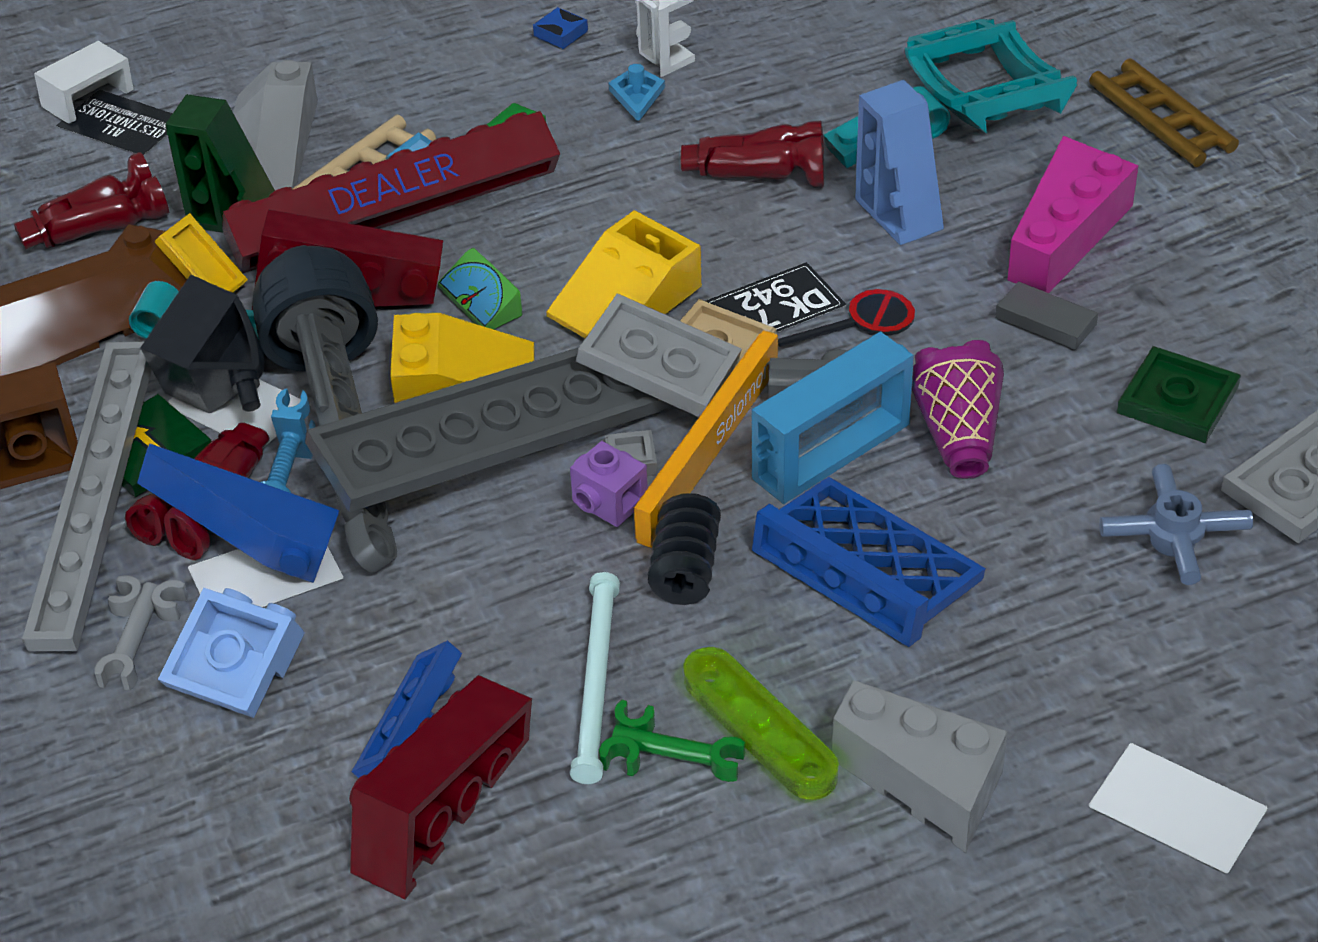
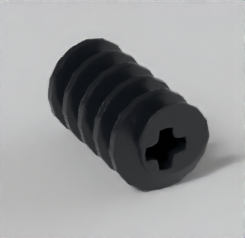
(684, 548)

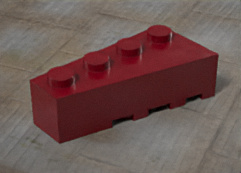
(433, 780)

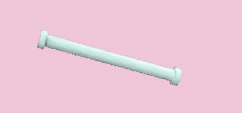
(586, 766)

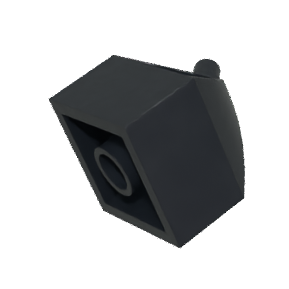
(206, 349)

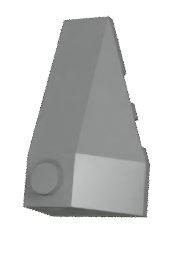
(278, 118)

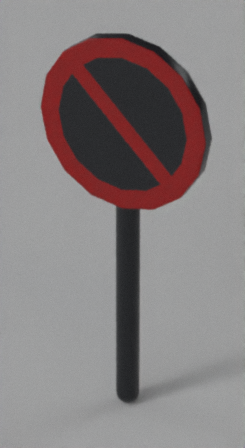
(870, 311)

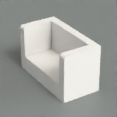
(79, 75)

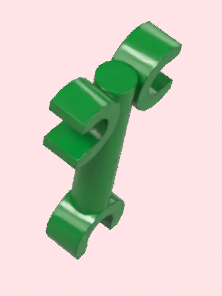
(638, 735)

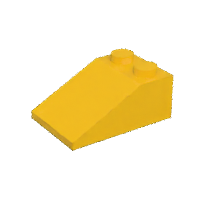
(443, 351)

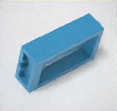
(831, 417)

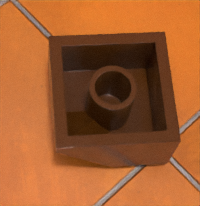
(34, 426)

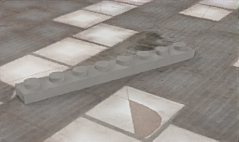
(88, 501)

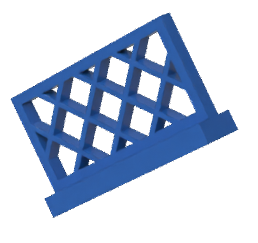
(852, 576)

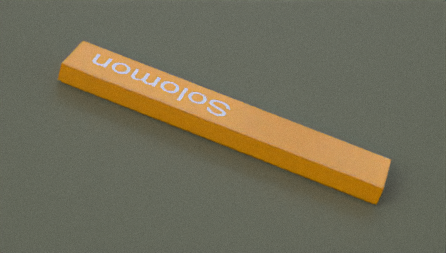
(707, 435)

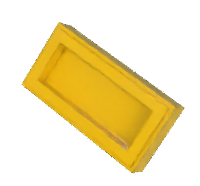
(199, 255)

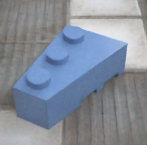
(897, 163)

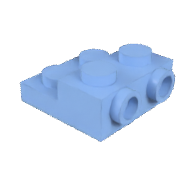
(232, 650)

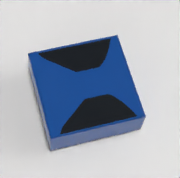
(560, 28)

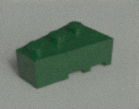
(213, 160)

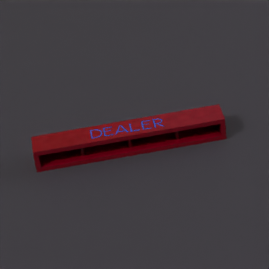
(405, 183)

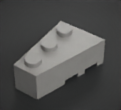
(920, 755)

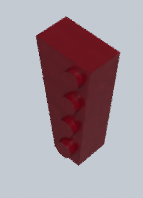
(394, 264)

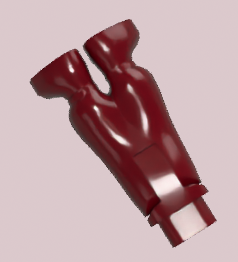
(760, 154)
(96, 207)
(154, 518)

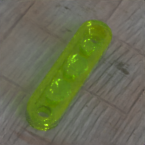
(762, 722)

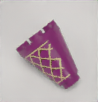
(960, 402)

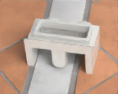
(660, 39)

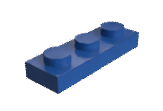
(412, 703)

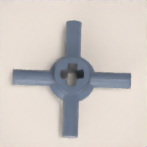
(1176, 523)

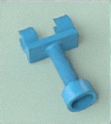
(291, 434)

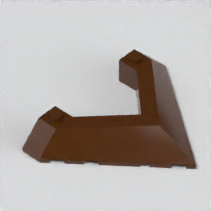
(79, 303)

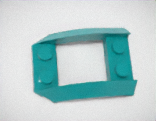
(1033, 82)

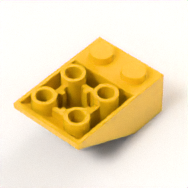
(635, 261)

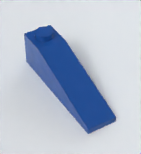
(254, 517)

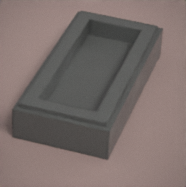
(1046, 315)

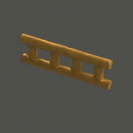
(1164, 128)

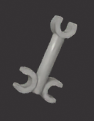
(139, 606)

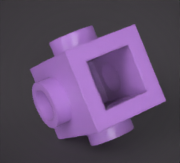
(608, 483)

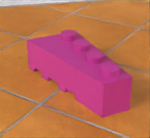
(1070, 213)

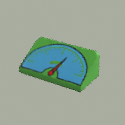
(481, 291)

